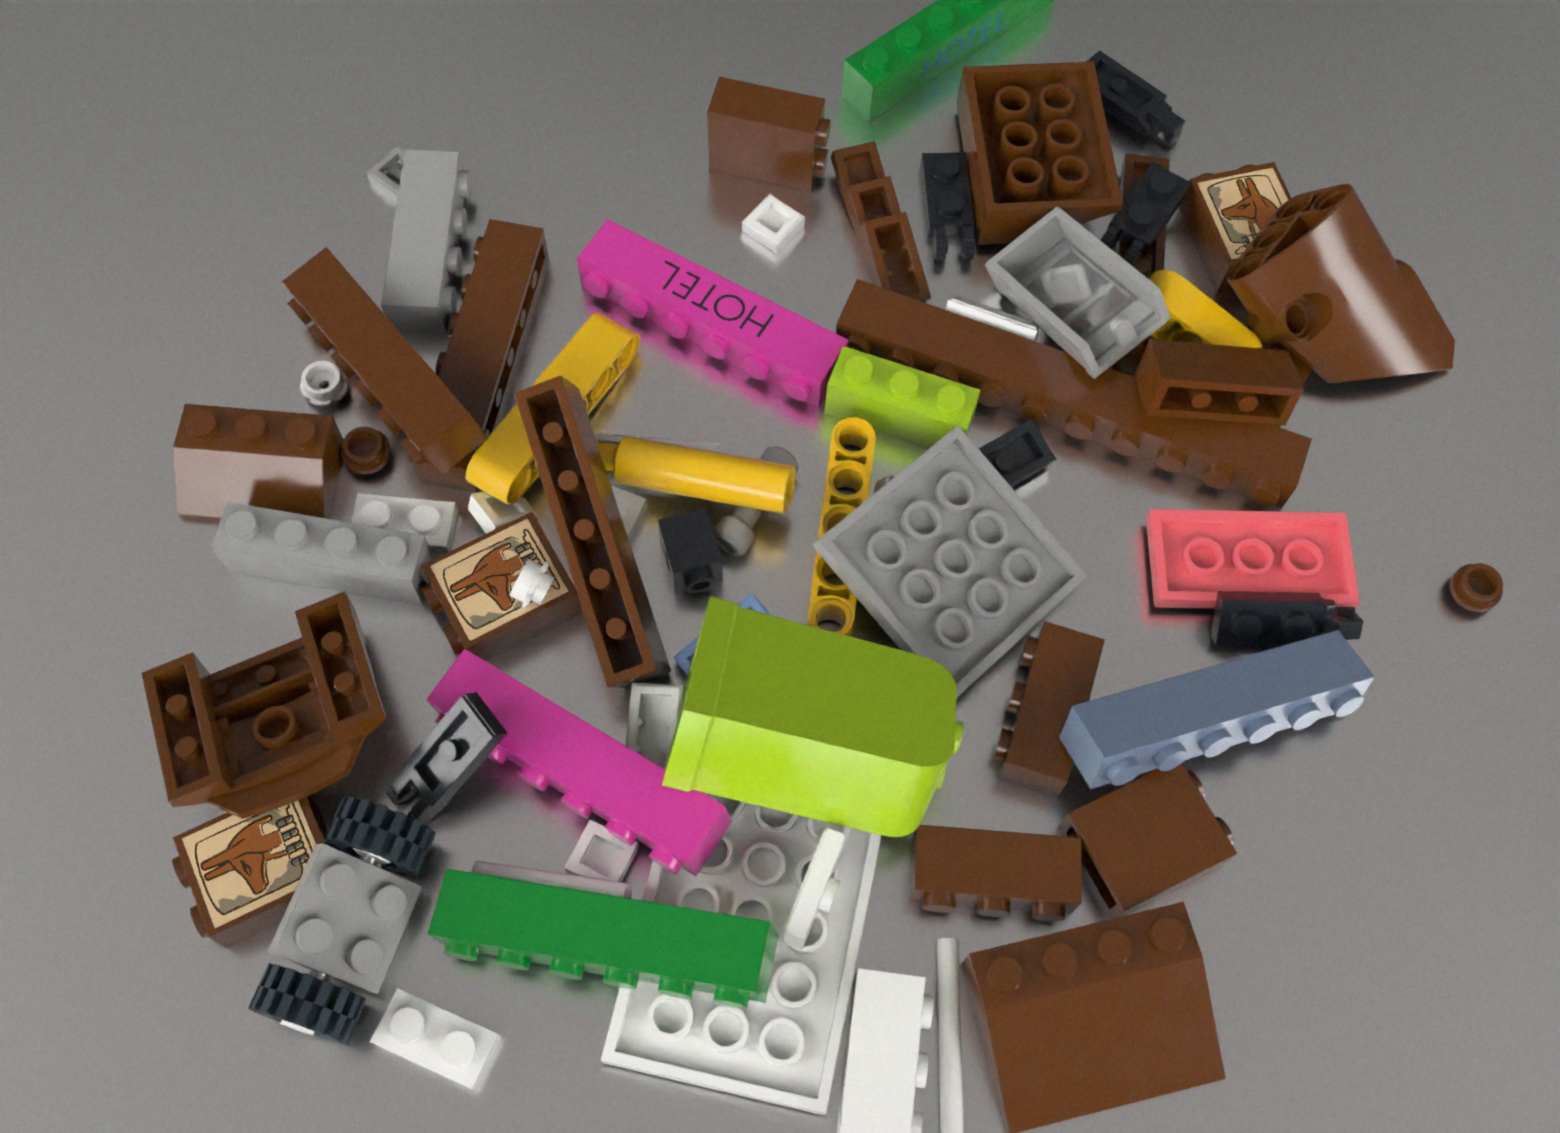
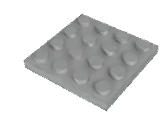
(951, 560)

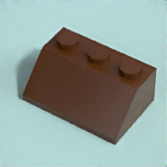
(255, 460)

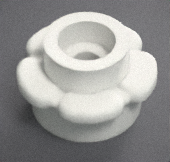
(323, 373)
(532, 583)

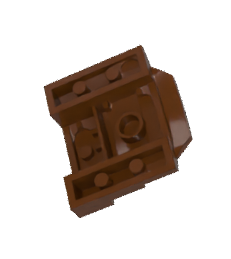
(270, 722)

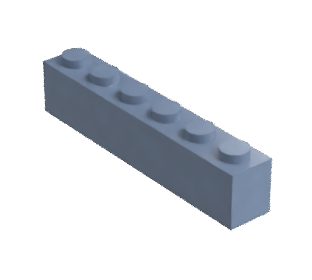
(1214, 709)

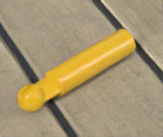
(700, 473)

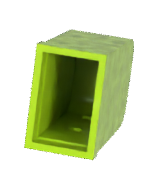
(813, 722)

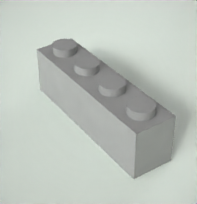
(425, 241)
(322, 553)

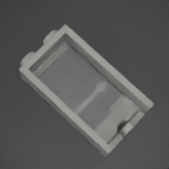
(1078, 291)

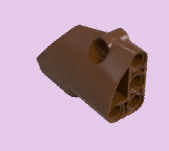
(1336, 293)

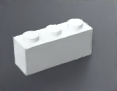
(884, 1053)

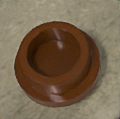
(365, 450)
(1476, 587)

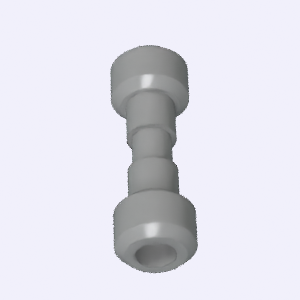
(735, 532)

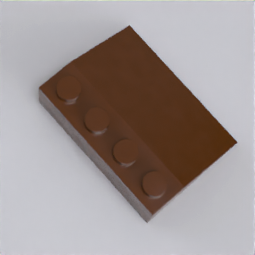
(1035, 144)
(1094, 1017)

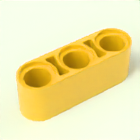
(1197, 317)

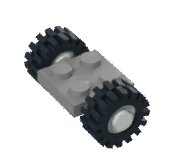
(344, 920)

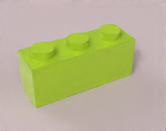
(898, 398)

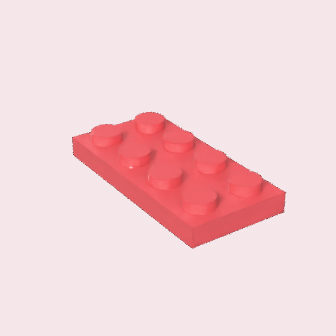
(1248, 551)

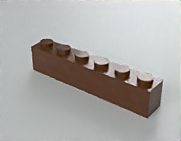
(489, 331)
(385, 361)
(592, 533)

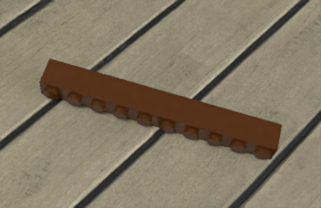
(1059, 392)

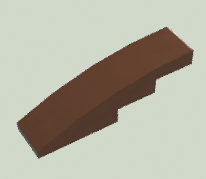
(878, 221)

